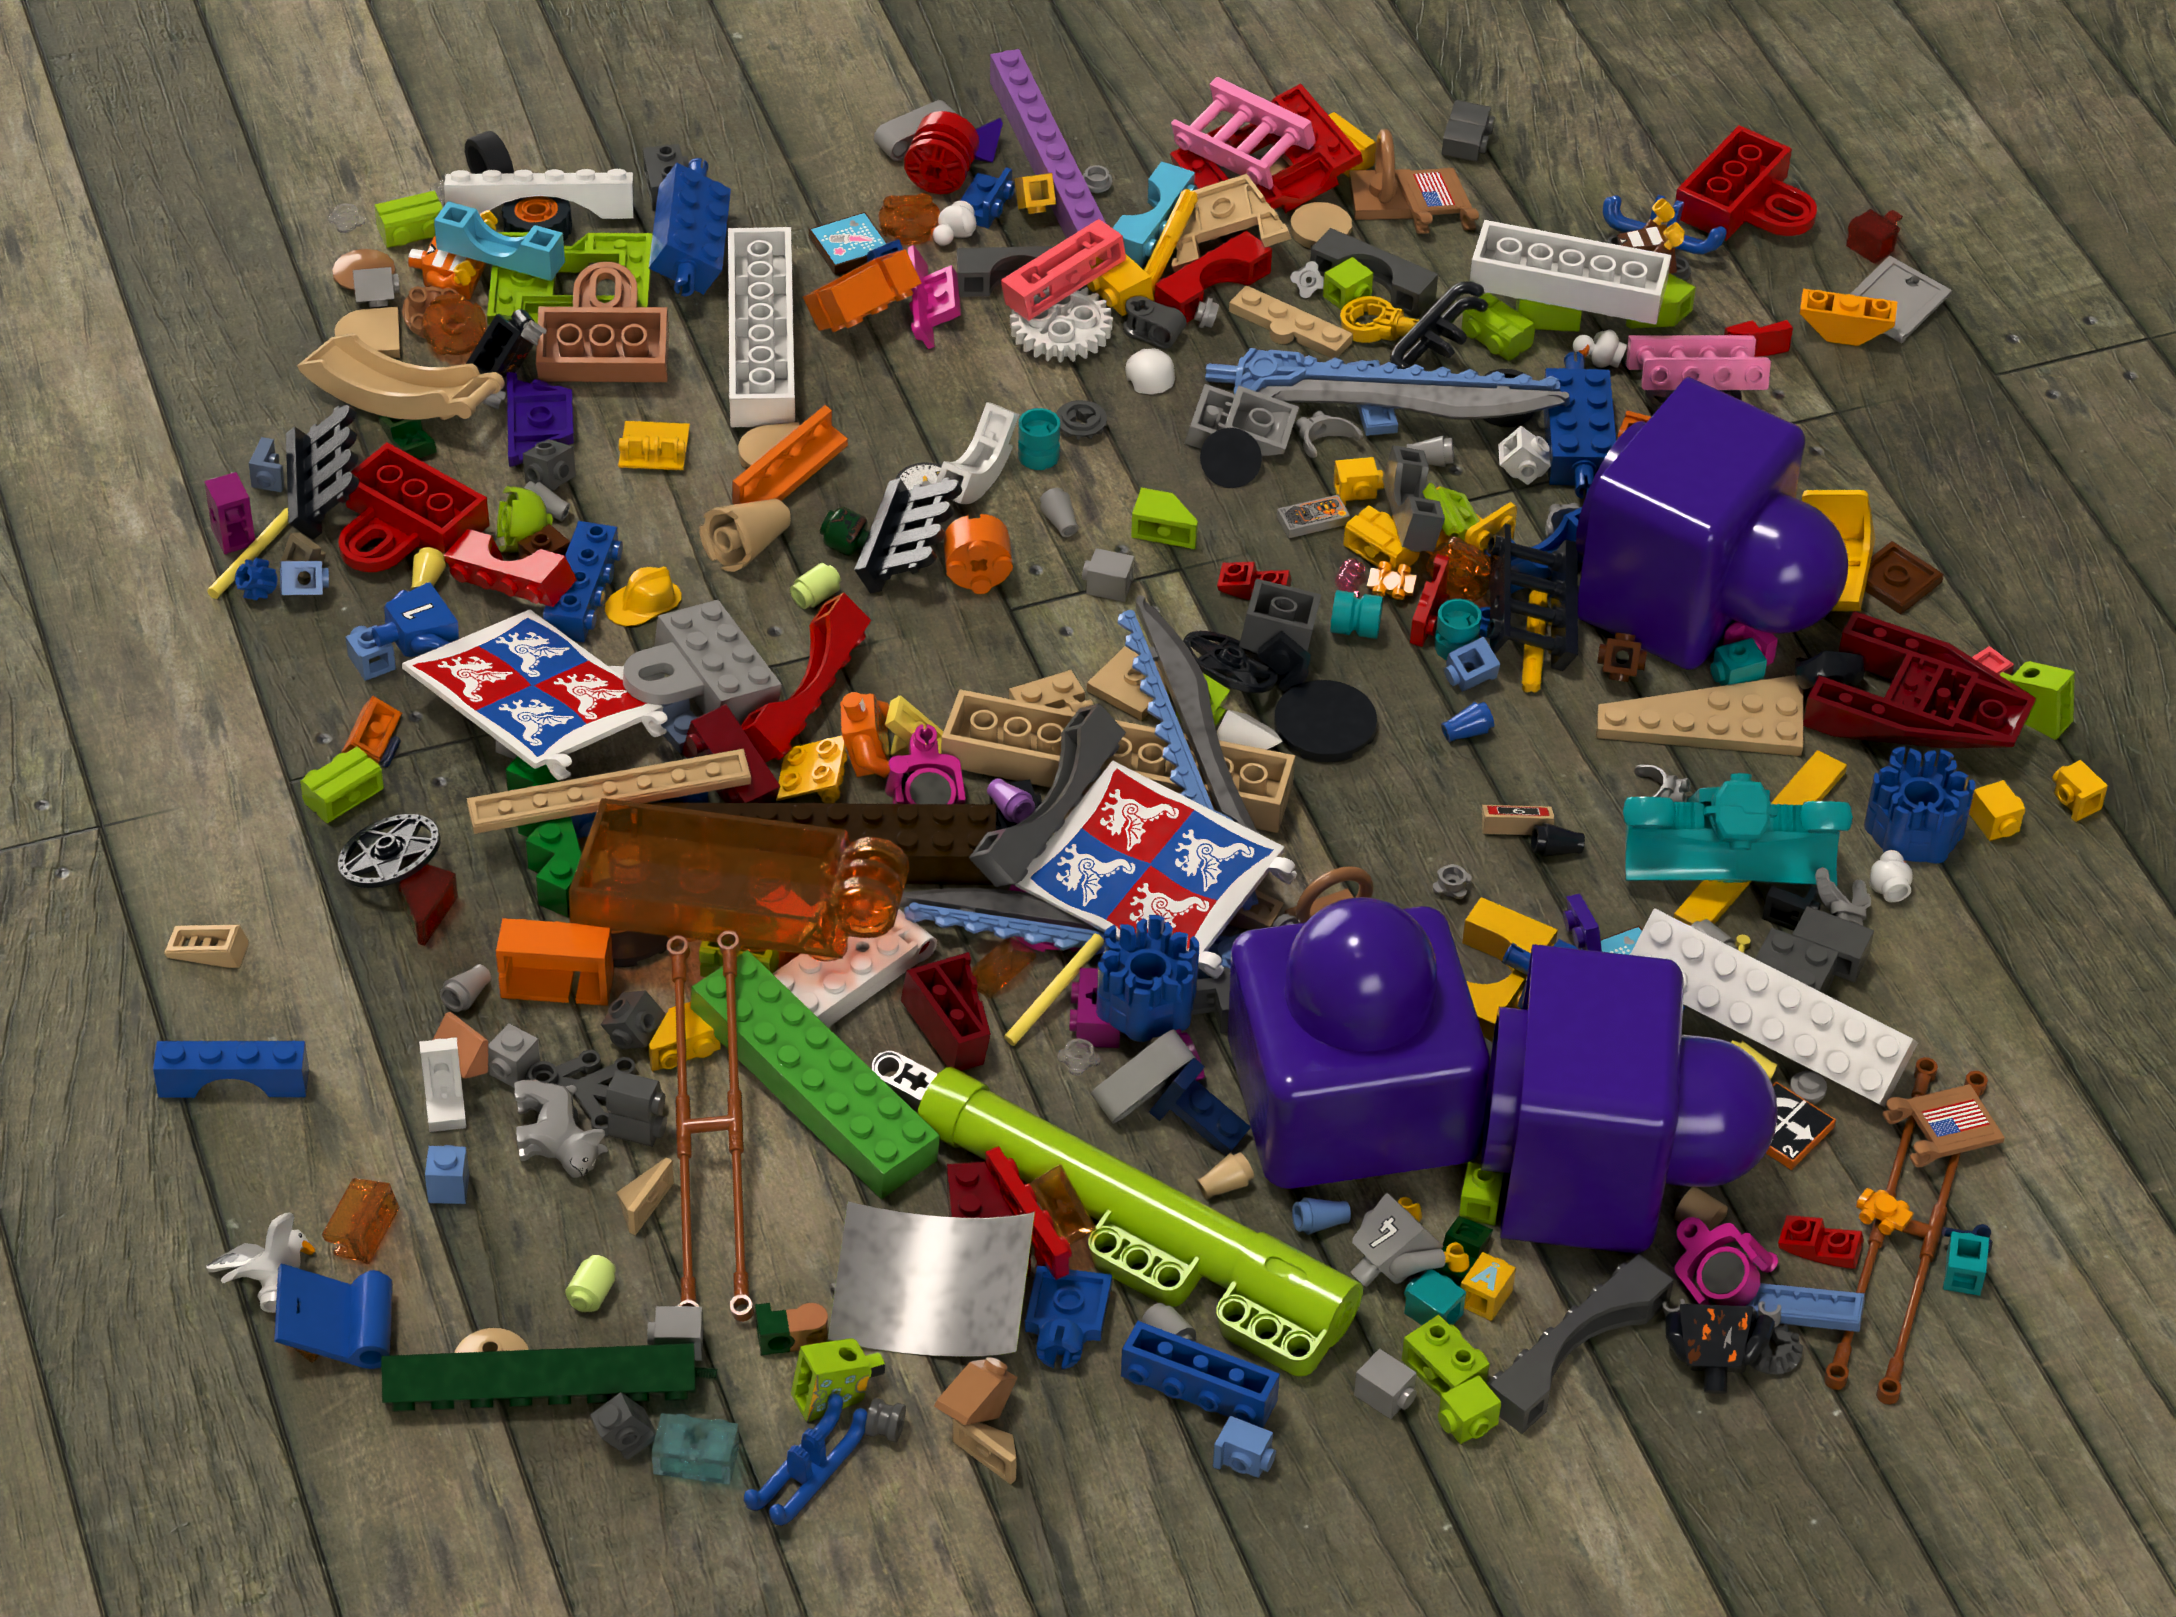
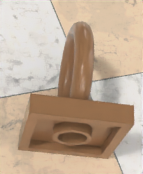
(1377, 192)
(1309, 905)

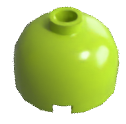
(520, 517)

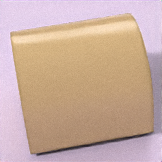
(1702, 1206)

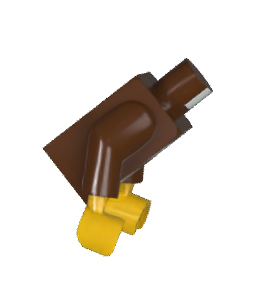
(1655, 236)

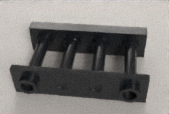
(1561, 590)

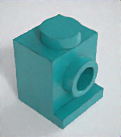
(1966, 1263)

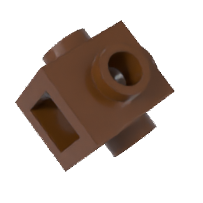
(1608, 653)

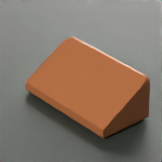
(471, 1045)

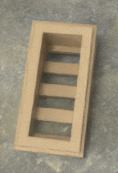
(229, 950)

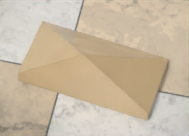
(645, 1193)
(989, 1446)

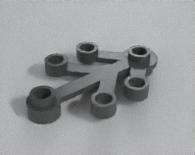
(588, 1087)

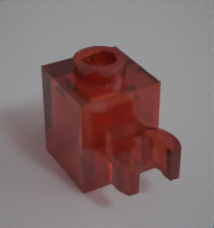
(1873, 234)

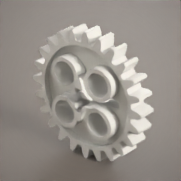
(1066, 328)

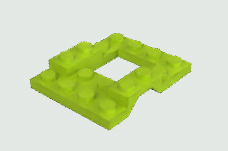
(517, 290)

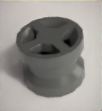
(885, 1419)

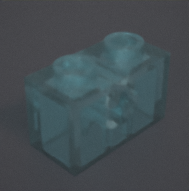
(695, 1448)

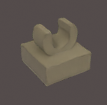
(302, 549)

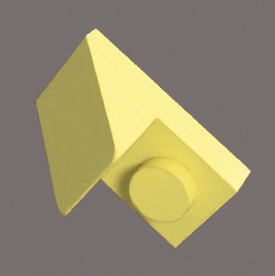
(903, 721)

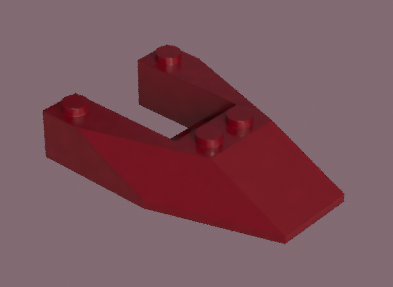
(1934, 697)

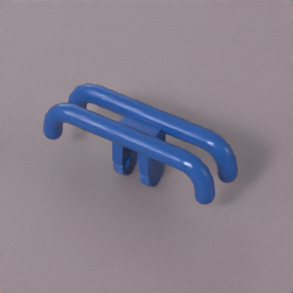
(1616, 220)
(808, 1464)

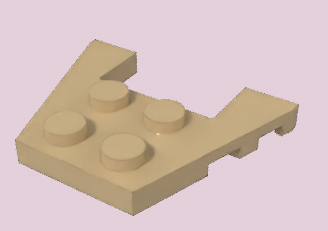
(1224, 210)

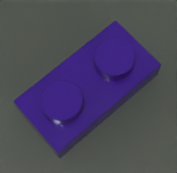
(1582, 924)

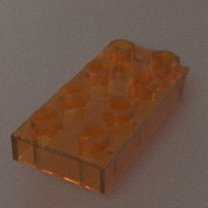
(740, 874)

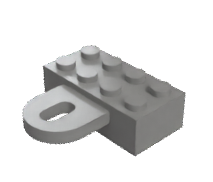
(705, 662)

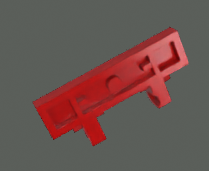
(1049, 1247)

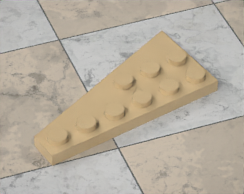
(1736, 717)

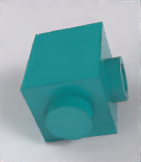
(1738, 663)
(1432, 1296)

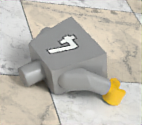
(1400, 1244)

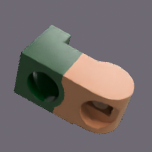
(791, 1328)

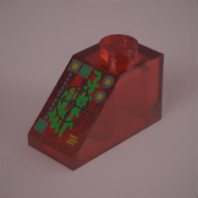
(428, 899)

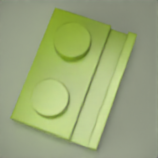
(1456, 510)

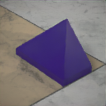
(988, 140)

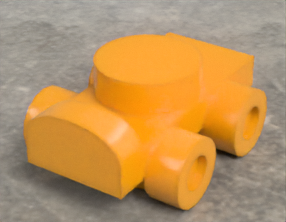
(1390, 582)
(1884, 1207)

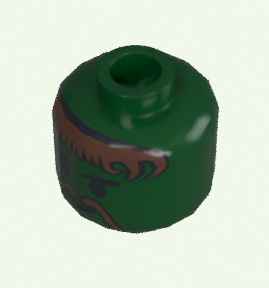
(844, 530)

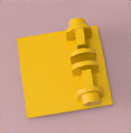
(653, 445)
(814, 769)

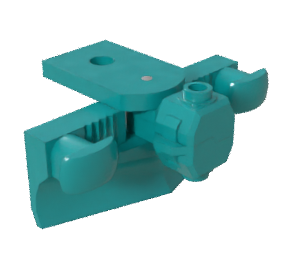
(1732, 836)

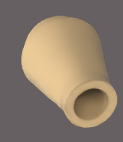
(1228, 1175)

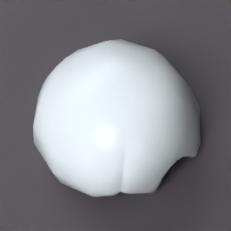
(1150, 371)

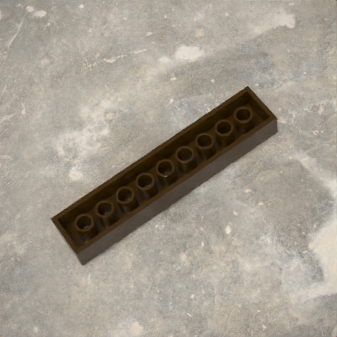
(931, 835)

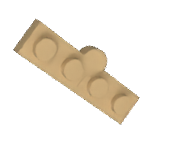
(1290, 322)

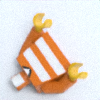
(448, 269)

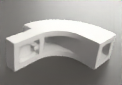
(985, 455)

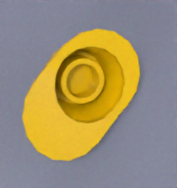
(644, 597)

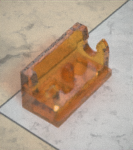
(361, 1219)

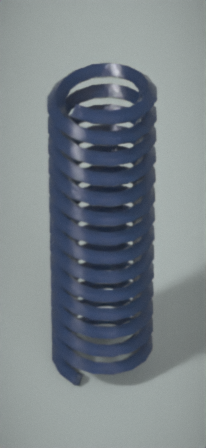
(393, 747)

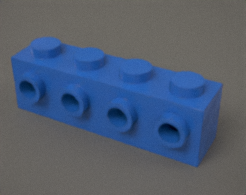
(592, 561)
(1199, 1374)

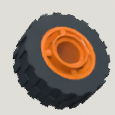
(541, 211)

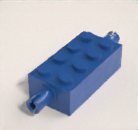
(690, 228)
(1582, 431)

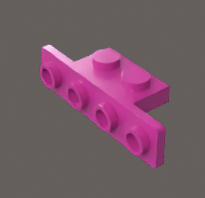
(934, 299)

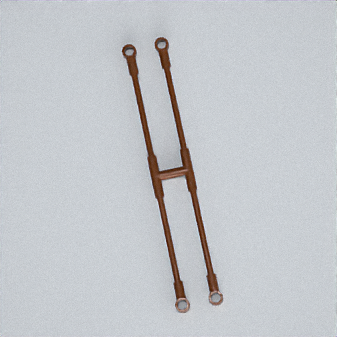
(732, 1122)
(1930, 1232)

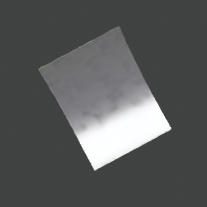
(931, 1282)

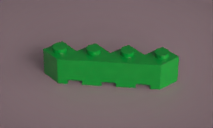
(550, 844)

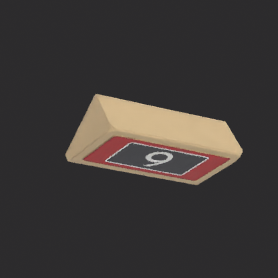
(1514, 819)

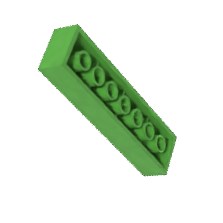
(818, 1077)

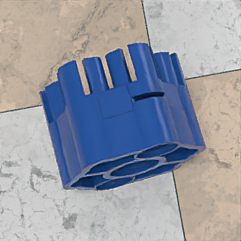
(1919, 808)
(1147, 979)

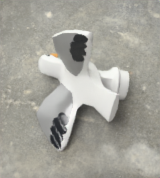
(262, 1264)

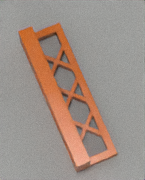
(791, 460)

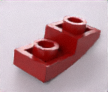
(1769, 339)
(1240, 577)
(1812, 1241)

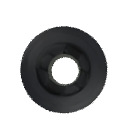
(1554, 840)

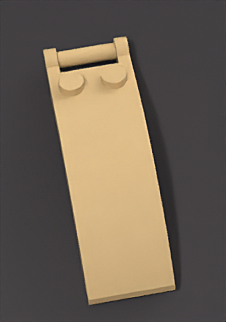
(396, 388)

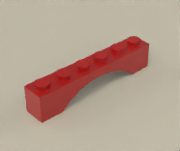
(833, 635)

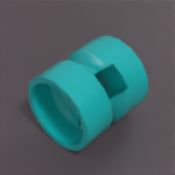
(1039, 439)
(1356, 614)
(1456, 626)

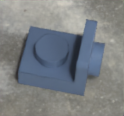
(265, 467)
(678, 722)

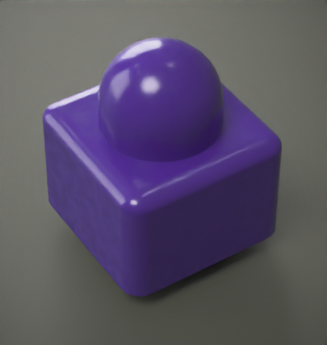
(1705, 530)
(1357, 1044)
(1610, 1102)

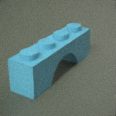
(1144, 230)
(465, 233)

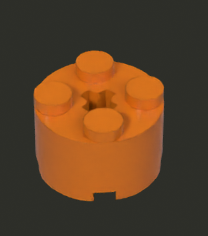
(977, 552)

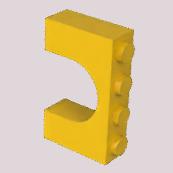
(1492, 931)

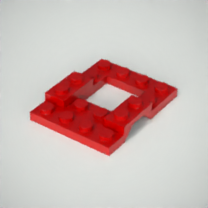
(1309, 170)

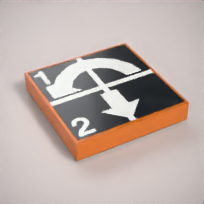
(1798, 1128)

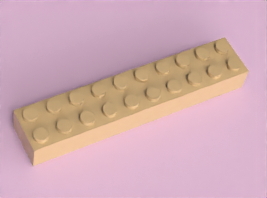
(1024, 743)

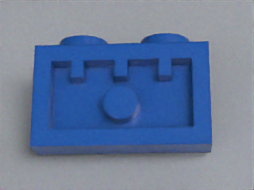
(988, 196)

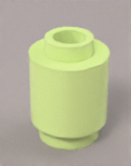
(815, 586)
(591, 1283)

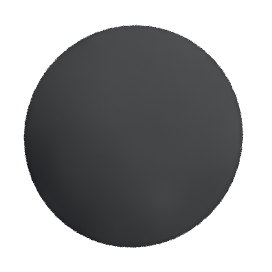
(1230, 457)

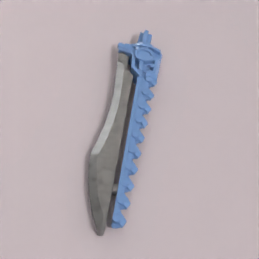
(1438, 393)
(1192, 702)
(1019, 915)

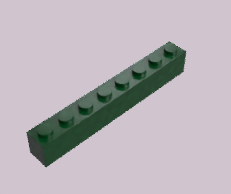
(538, 1375)

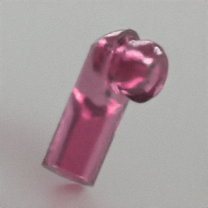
(1346, 575)

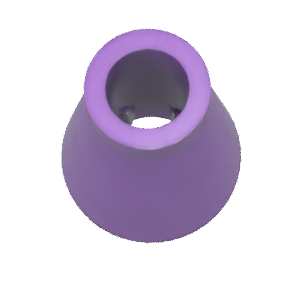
(1012, 801)

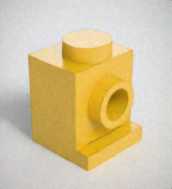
(1357, 479)
(2079, 789)

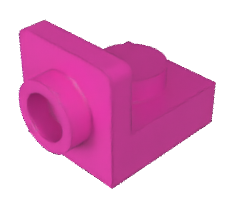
(1765, 641)

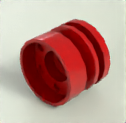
(941, 152)

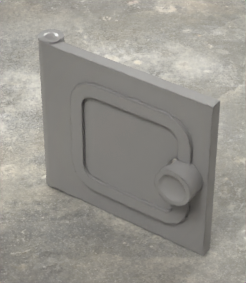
(1915, 293)

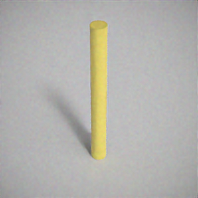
(250, 553)
(1054, 989)

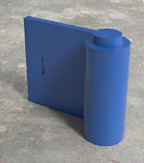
(334, 1316)

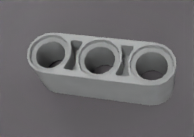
(897, 134)
(1142, 1076)

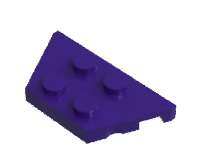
(535, 415)

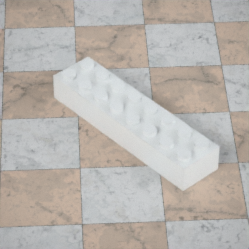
(760, 327)
(1780, 1010)

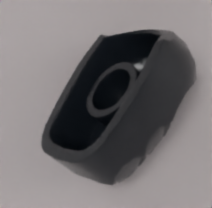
(1834, 665)

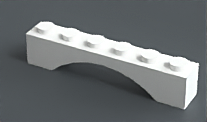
(603, 193)

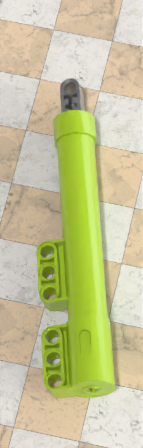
(1148, 1223)

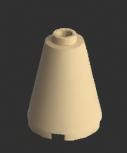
(742, 531)

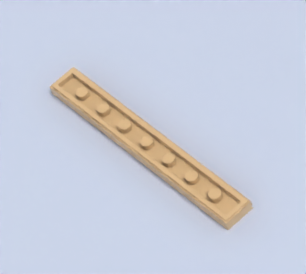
(585, 793)

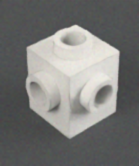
(1524, 455)

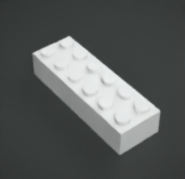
(1570, 271)

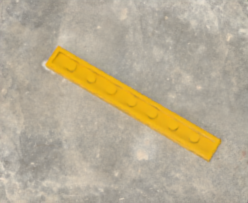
(1809, 784)

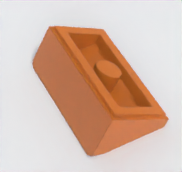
(373, 728)

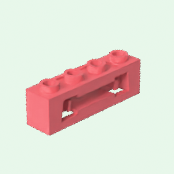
(1063, 269)

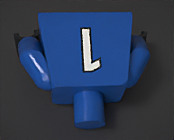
(417, 622)

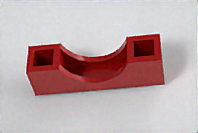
(1236, 261)
(536, 578)

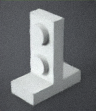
(442, 1084)

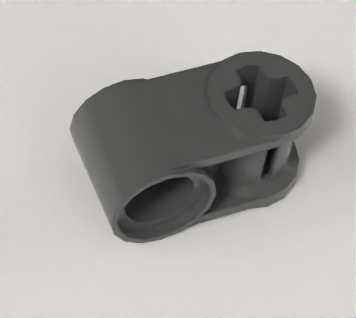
(1154, 323)

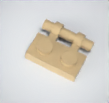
(1055, 691)

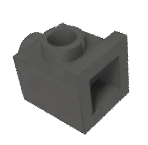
(624, 1425)

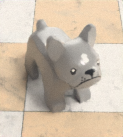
(555, 1131)

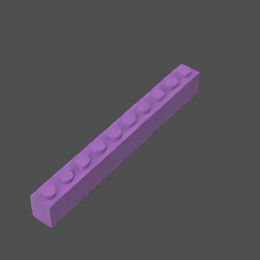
(1042, 140)

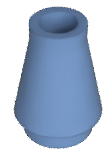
(1319, 1214)

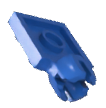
(1067, 1313)

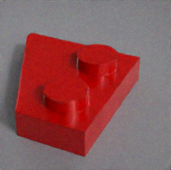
(1433, 596)

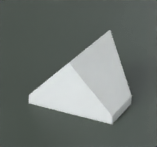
(1246, 731)

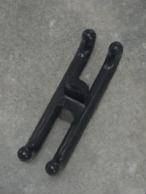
(1434, 325)

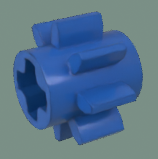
(256, 579)

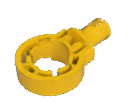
(1387, 326)

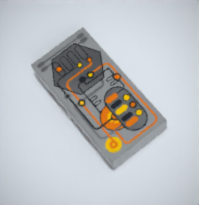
(1313, 516)

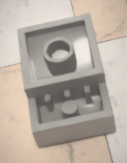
(1259, 415)

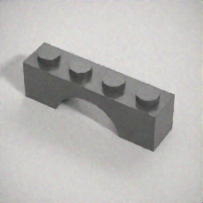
(984, 268)
(1408, 284)
(1415, 517)

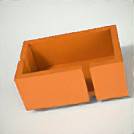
(863, 291)
(541, 957)

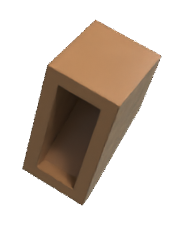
(978, 1392)

